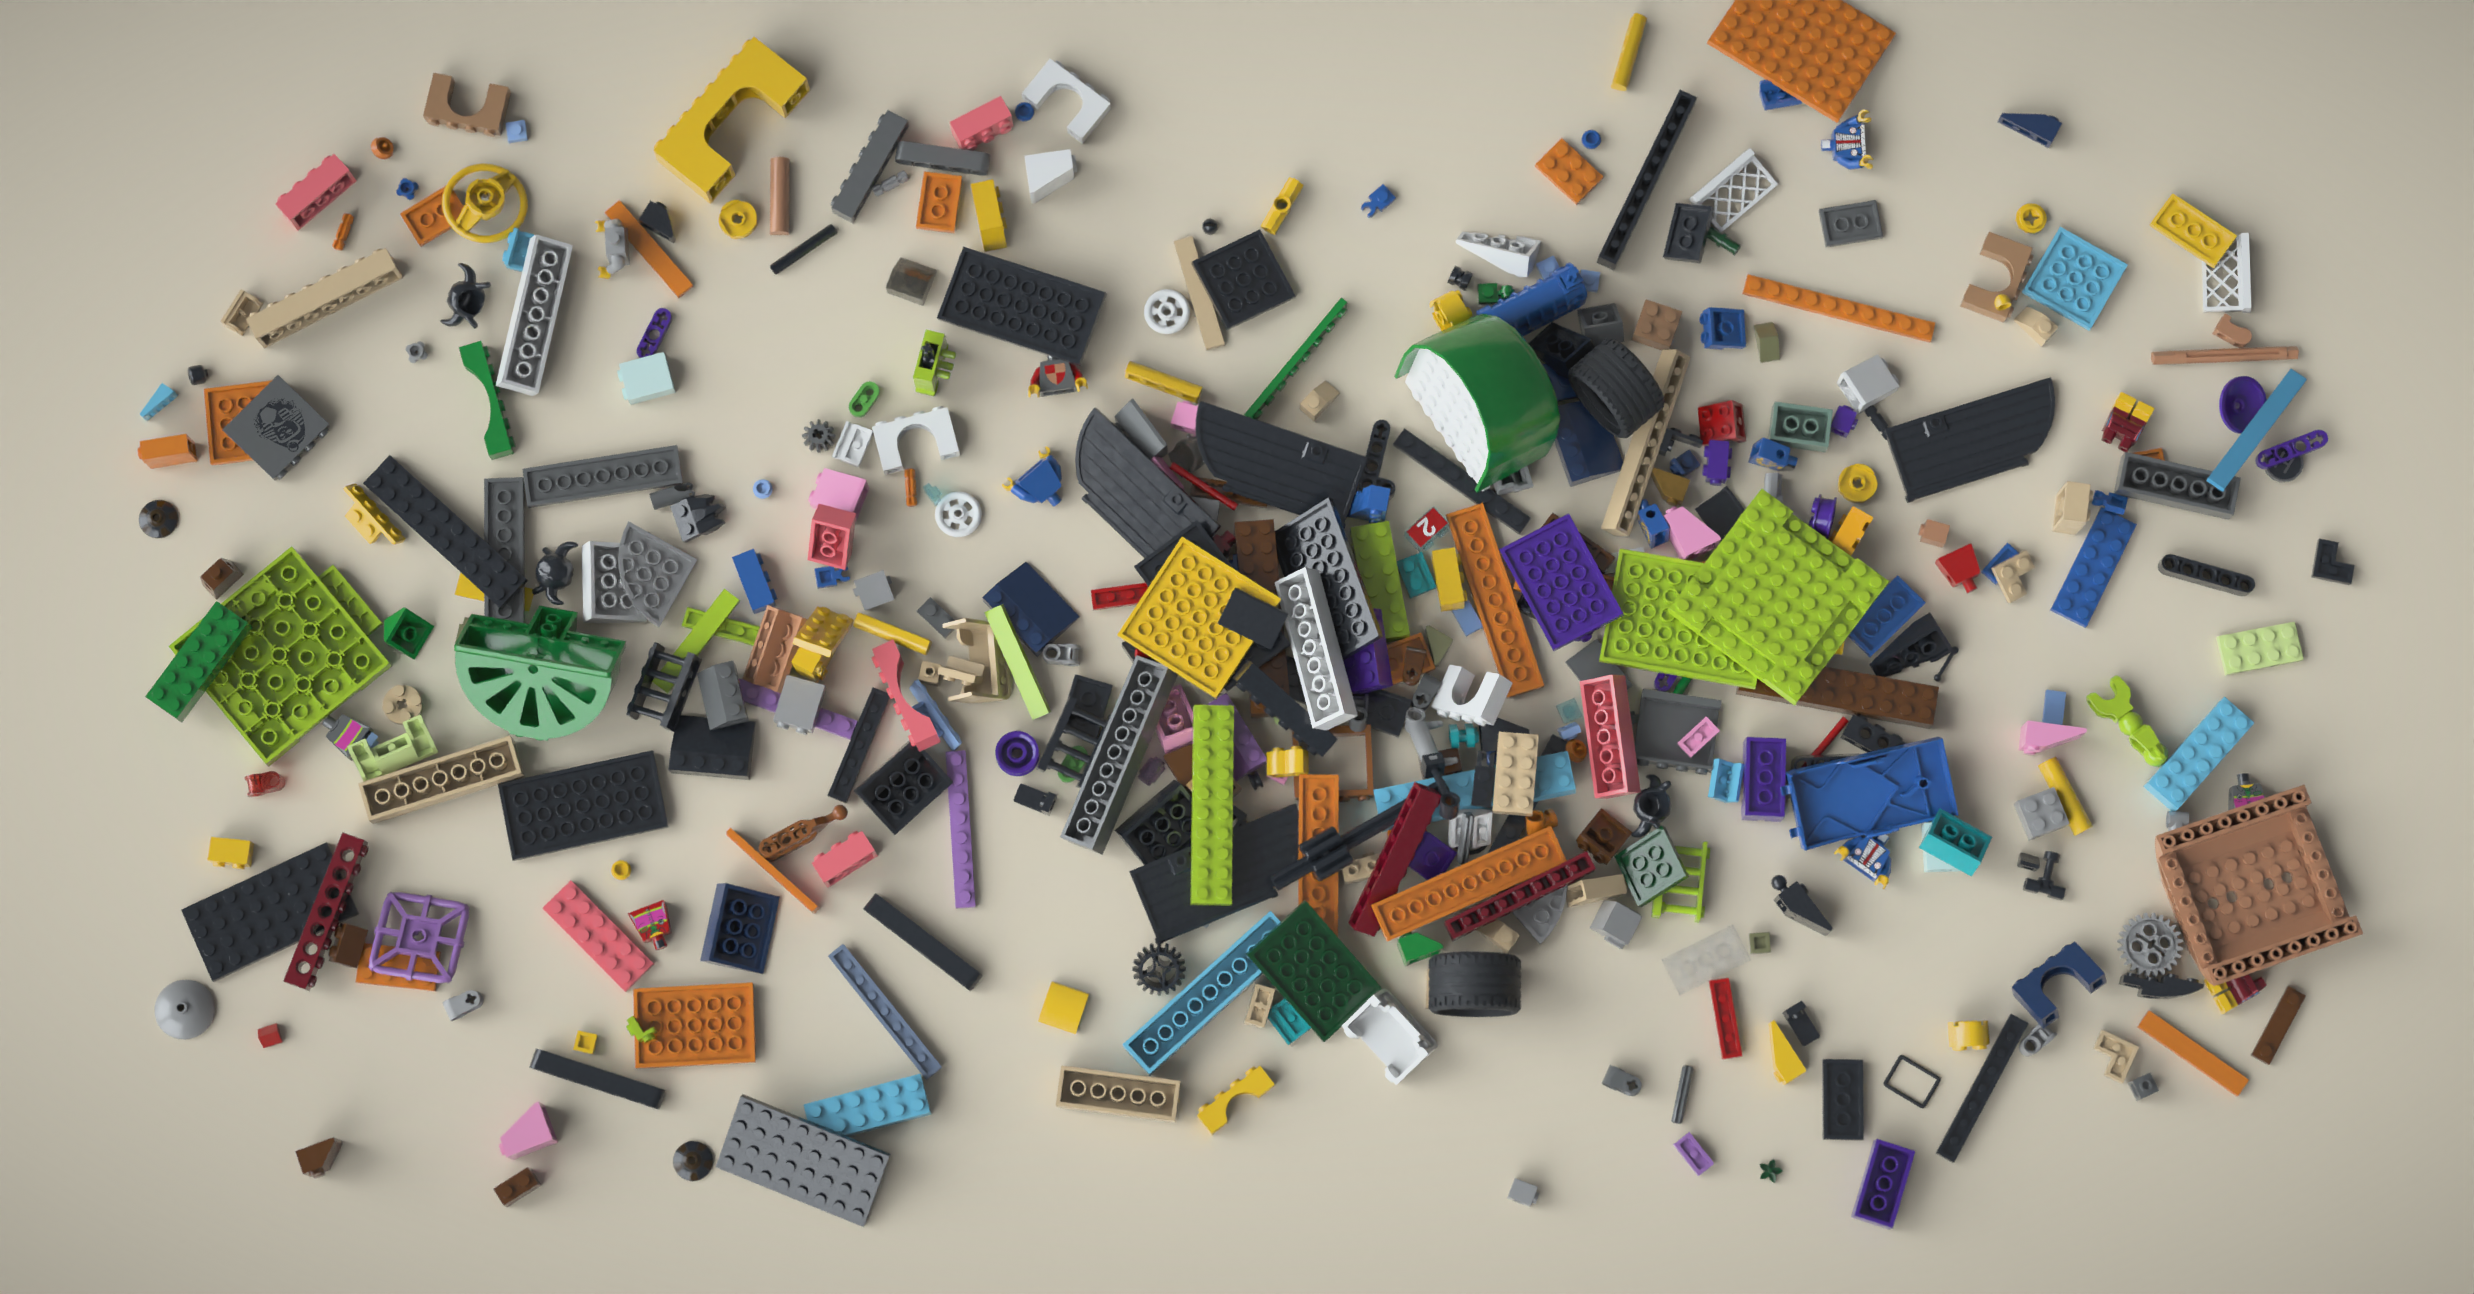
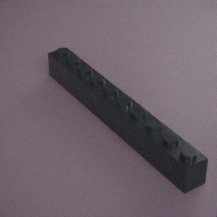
(1646, 180)

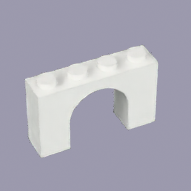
(1055, 77)
(889, 434)
(1482, 708)

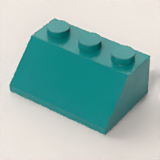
(1955, 842)

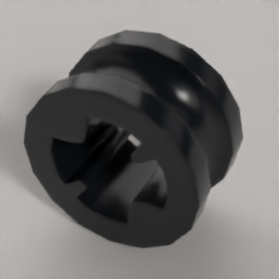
(1255, 780)

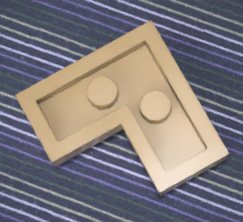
(2008, 574)
(2121, 1054)

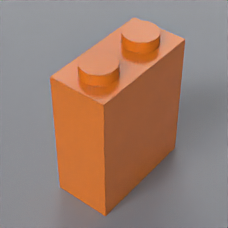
(167, 451)

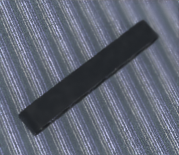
(922, 942)
(597, 1079)

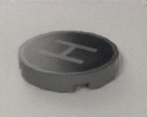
(2285, 471)

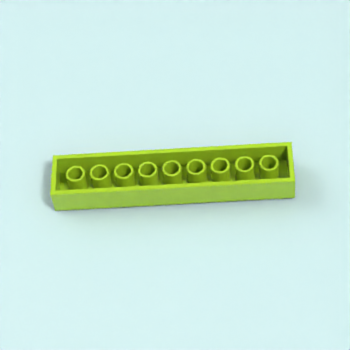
(1212, 805)

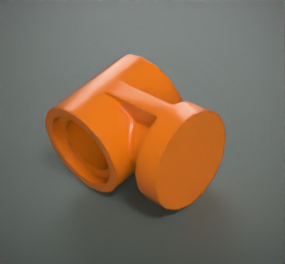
(1540, 820)

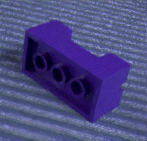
(1763, 777)

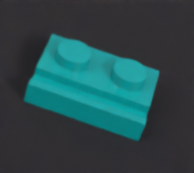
(1416, 575)
(1287, 1021)

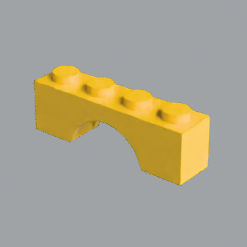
(1255, 1083)

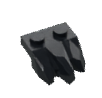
(697, 516)

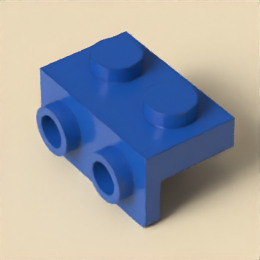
(1774, 97)

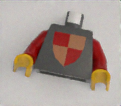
(1056, 378)

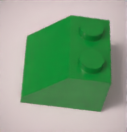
(1417, 947)

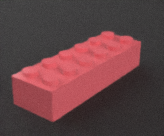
(1610, 736)

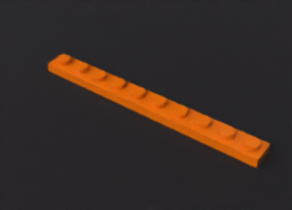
(1838, 308)

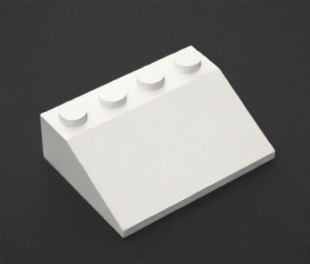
(602, 586)

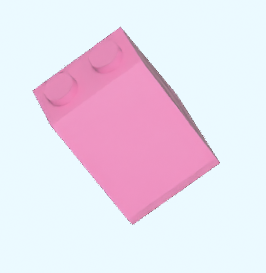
(839, 491)
(1689, 534)
(529, 1133)

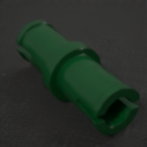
(1723, 241)

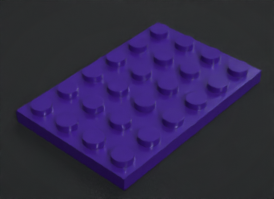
(1561, 582)

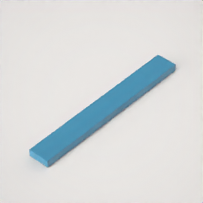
(2256, 430)

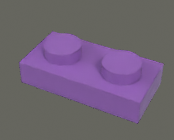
(1693, 1154)

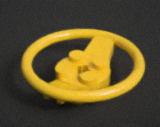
(478, 209)

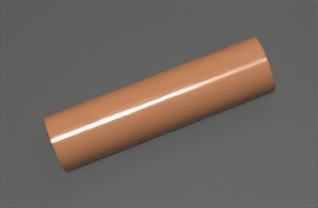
(779, 196)

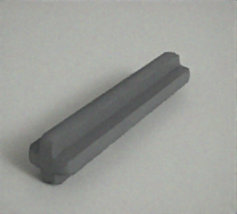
(1465, 838)
(1682, 1094)

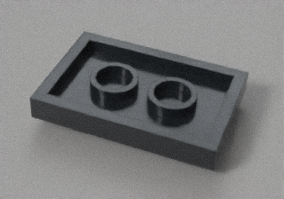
(1688, 232)
(1091, 697)

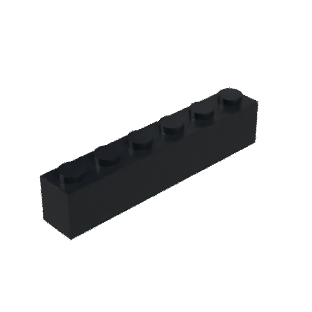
(1283, 707)

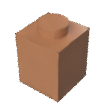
(1933, 533)

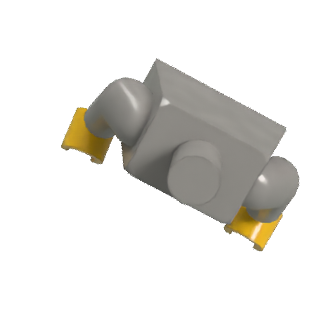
(616, 246)

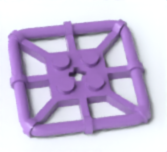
(411, 927)

